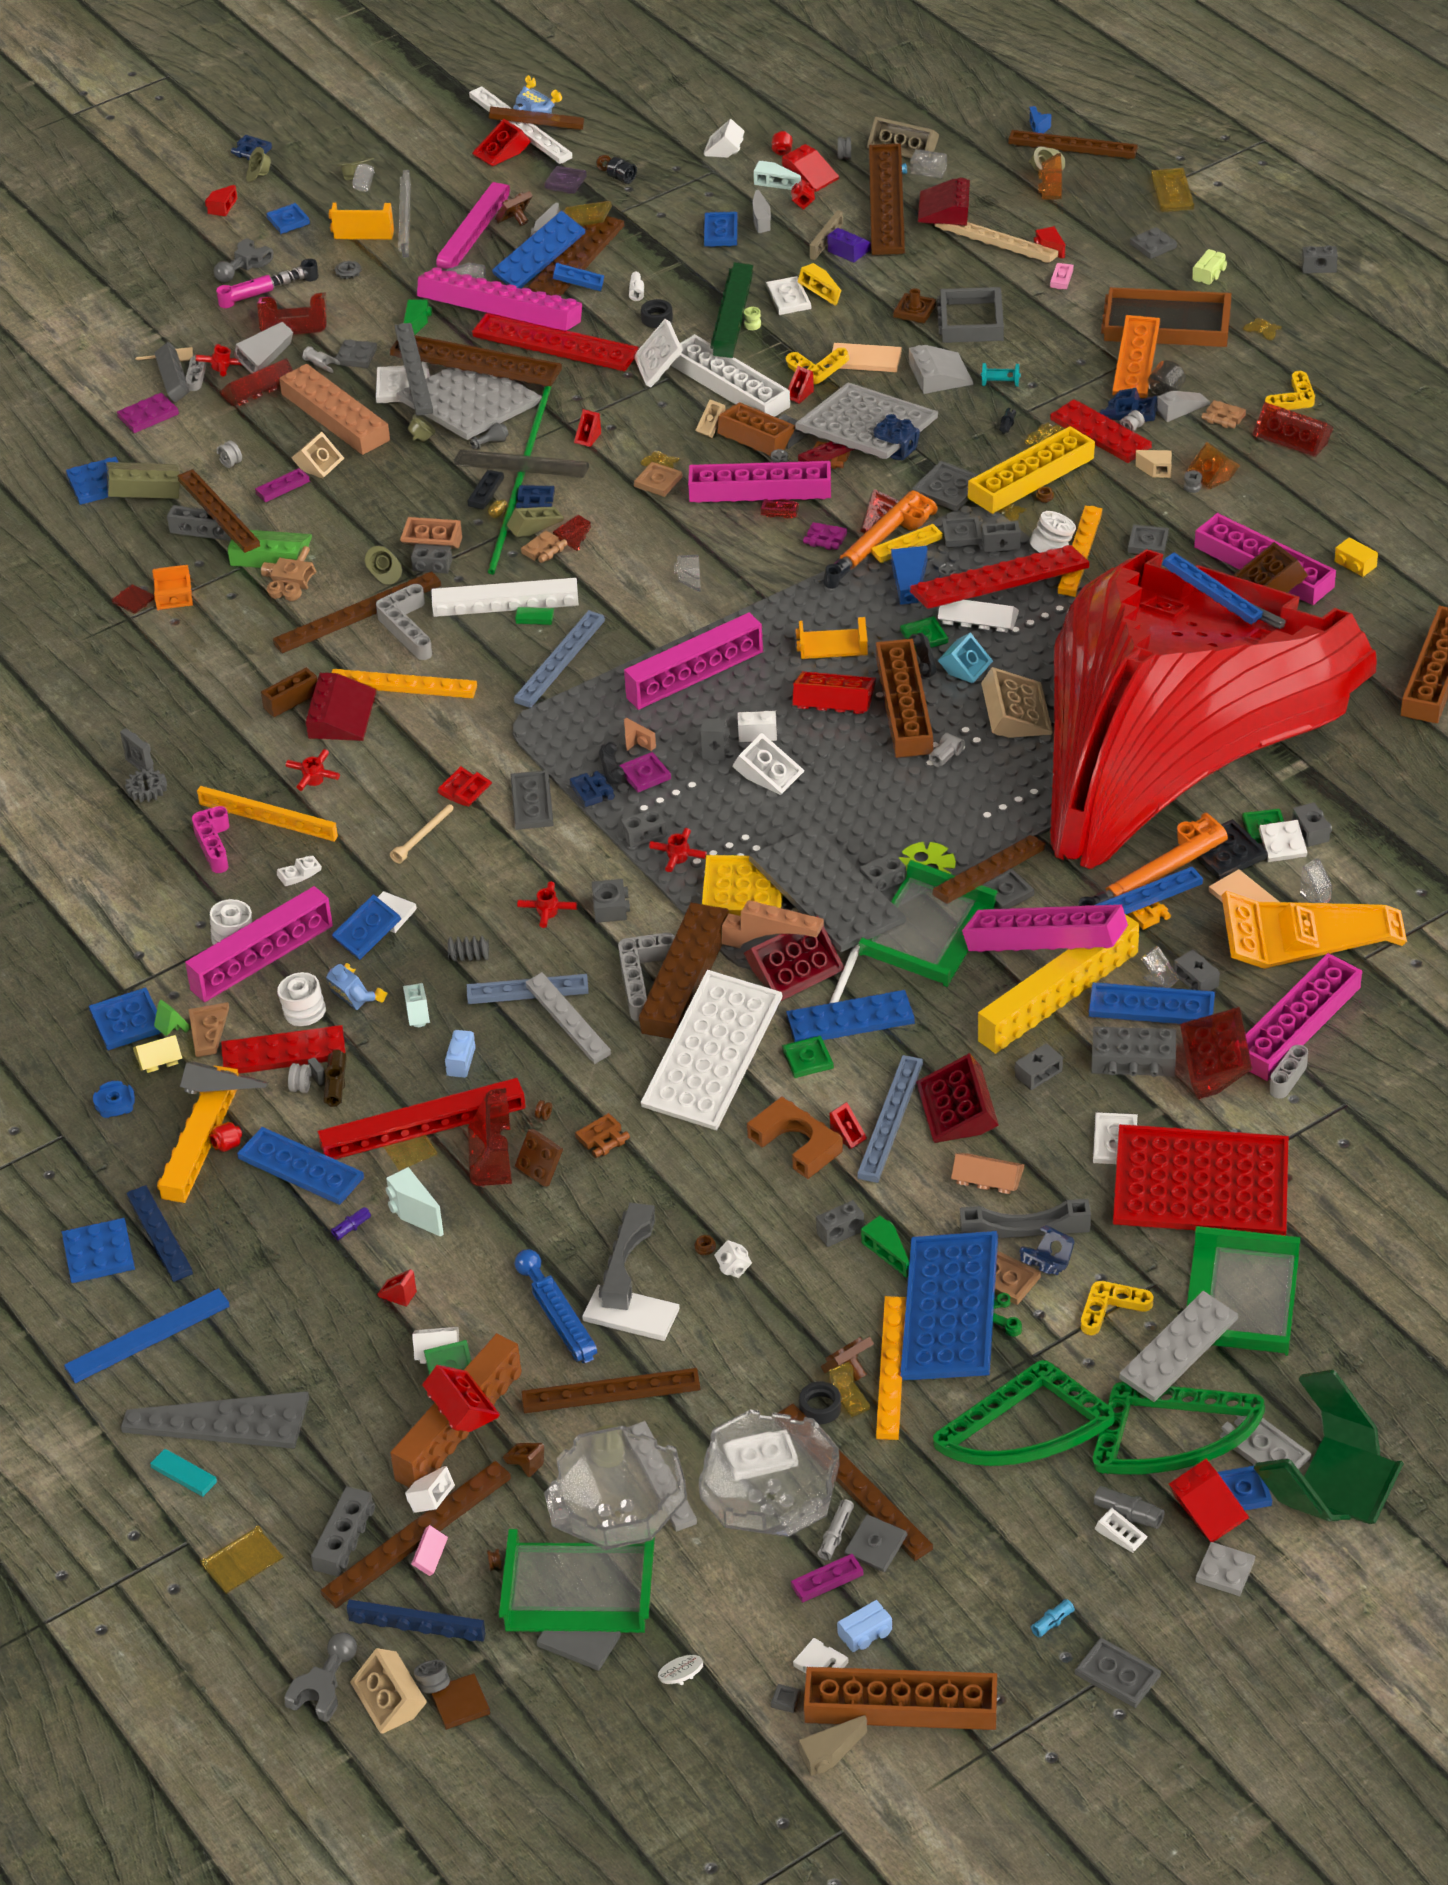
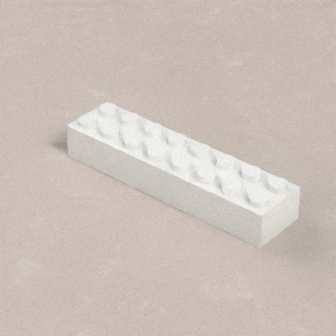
(731, 378)

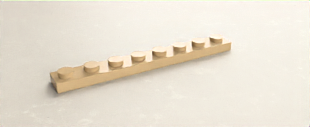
(1002, 240)

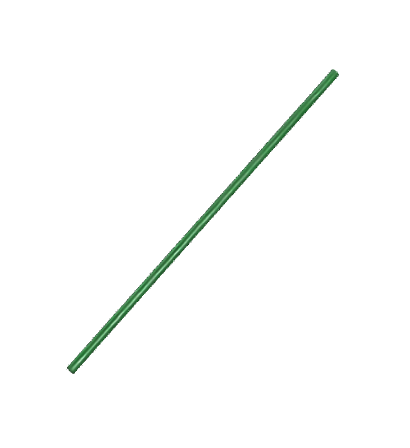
(519, 479)

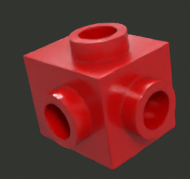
(802, 194)

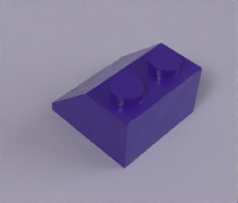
(847, 245)

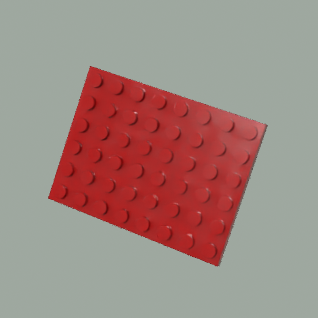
(1201, 1179)

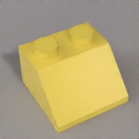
(158, 1053)

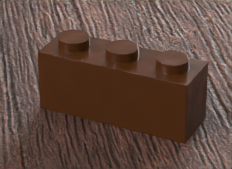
(289, 692)

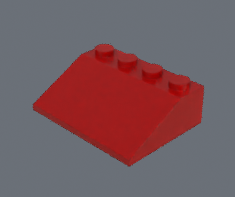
(833, 692)

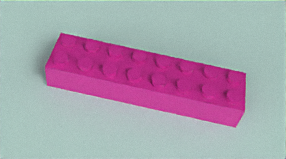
(759, 481)
(1239, 545)
(693, 660)
(1045, 928)
(259, 944)
(1301, 1012)

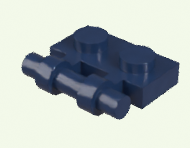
(249, 143)
(534, 493)
(587, 791)

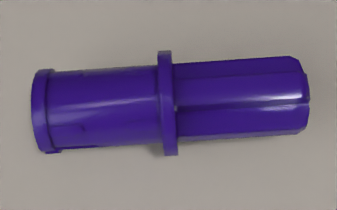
(351, 1223)

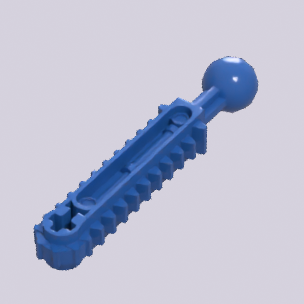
(556, 1307)

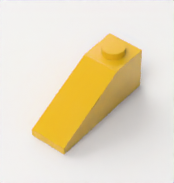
(819, 282)

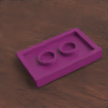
(147, 412)

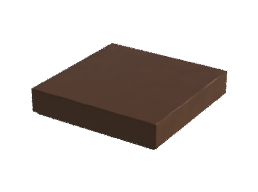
(461, 1701)

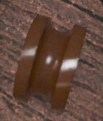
(543, 1110)
(494, 1559)

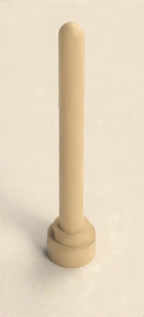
(400, 853)

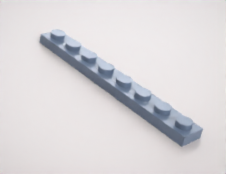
(559, 659)
(890, 1119)

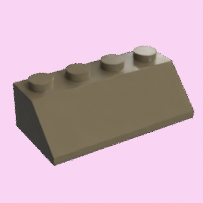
(909, 136)

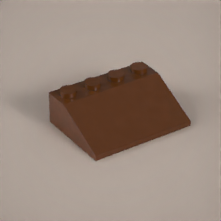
(1274, 569)

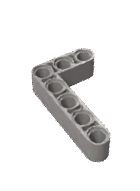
(392, 614)
(632, 953)

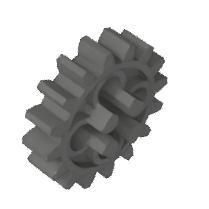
(136, 788)

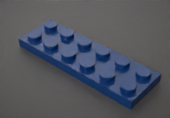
(539, 250)
(1149, 1003)
(851, 1016)
(300, 1165)

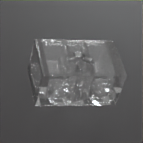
(928, 163)

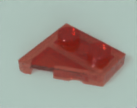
(779, 507)
(573, 531)

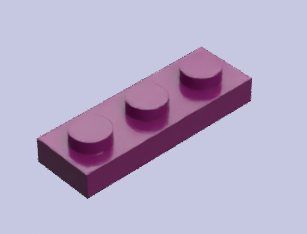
(282, 485)
(827, 1578)

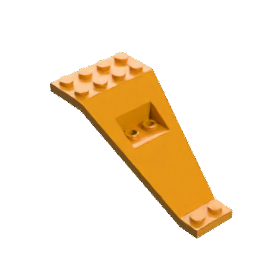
(1290, 932)

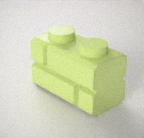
(1209, 267)

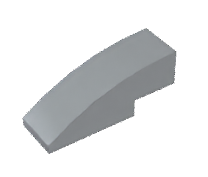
(761, 213)

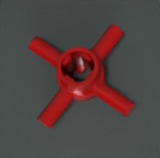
(219, 360)
(312, 770)
(677, 849)
(547, 904)

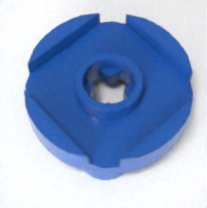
(124, 1099)

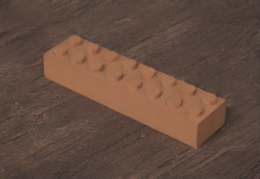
(334, 409)

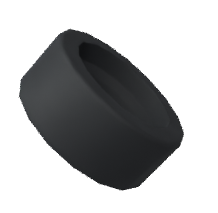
(653, 306)
(823, 1389)

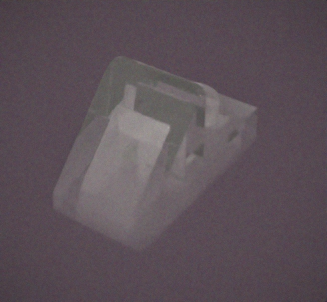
(1159, 969)

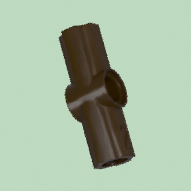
(335, 1078)

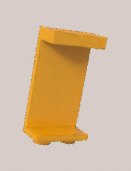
(362, 223)
(832, 642)

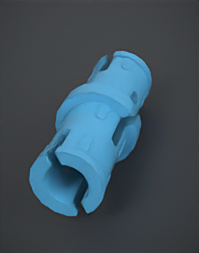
(1052, 1618)

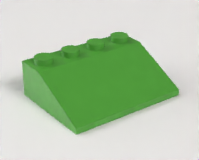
(272, 547)

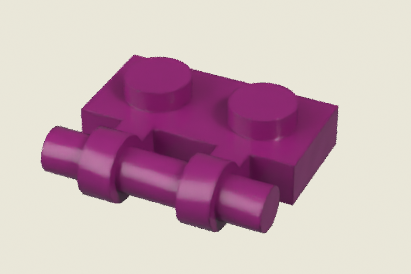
(825, 536)

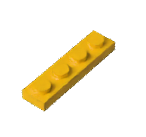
(913, 539)

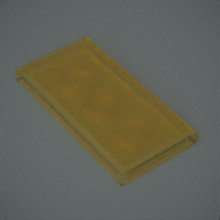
(1172, 189)

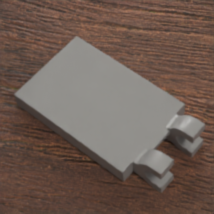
(1267, 1444)

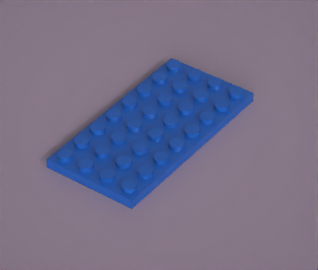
(949, 1306)

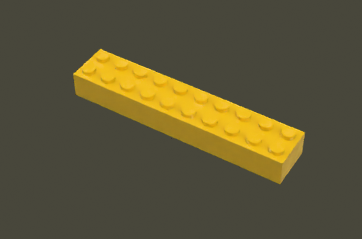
(1051, 989)

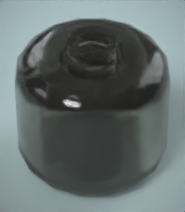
(1166, 378)

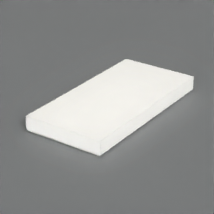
(644, 1316)

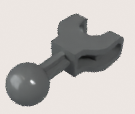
(245, 257)
(321, 1683)

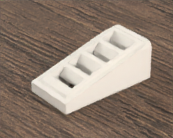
(1111, 1533)

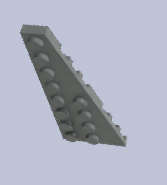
(249, 1420)

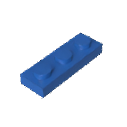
(578, 277)

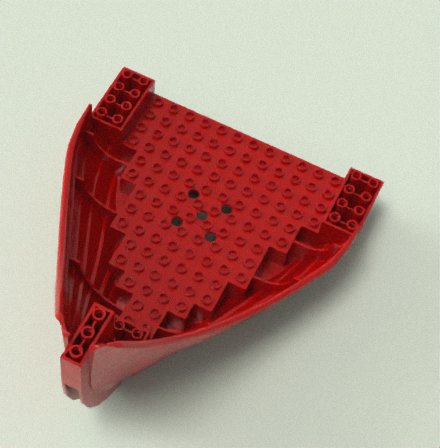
(1161, 711)

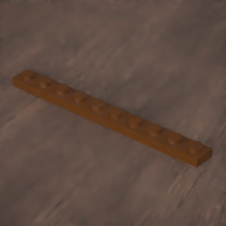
(346, 616)
(872, 1499)
(409, 1538)

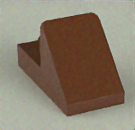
(527, 1455)

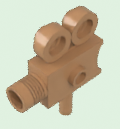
(288, 576)

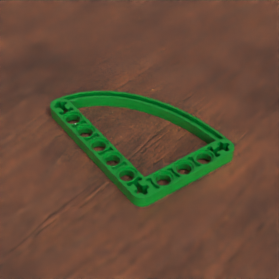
(1046, 1374)
(1176, 1402)

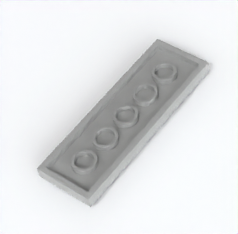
(1178, 1346)

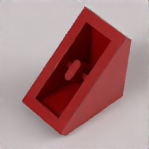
(801, 384)
(588, 429)
(845, 1123)
(399, 1288)

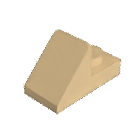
(709, 419)

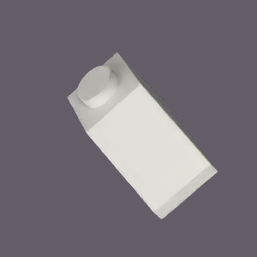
(430, 1490)

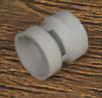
(1133, 420)

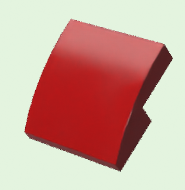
(464, 786)

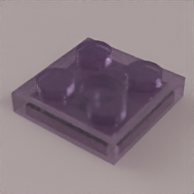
(565, 179)

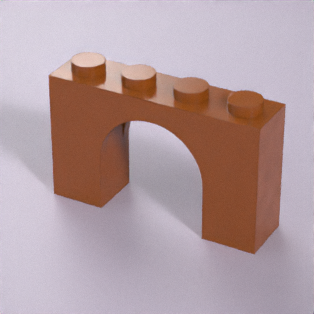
(786, 1117)

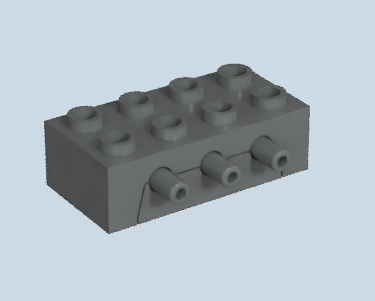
(1134, 1051)

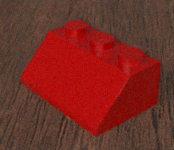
(459, 1398)

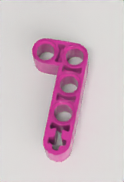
(206, 826)

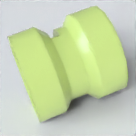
(752, 318)

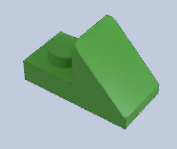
(169, 1019)

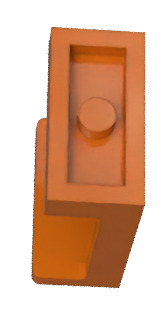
(172, 587)

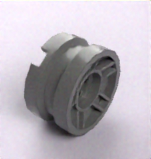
(844, 148)
(432, 1676)

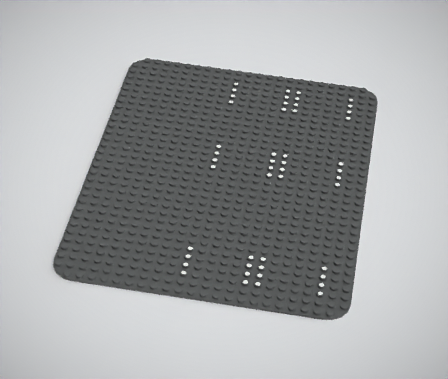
(851, 779)

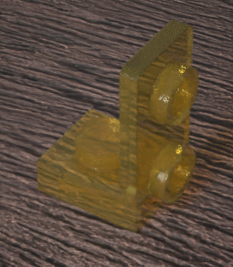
(851, 1396)

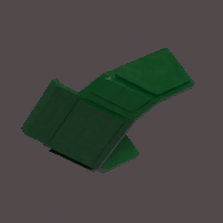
(1347, 1470)

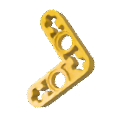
(836, 358)
(1298, 397)
(1104, 1299)

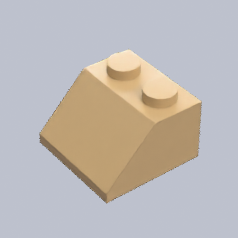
(318, 456)

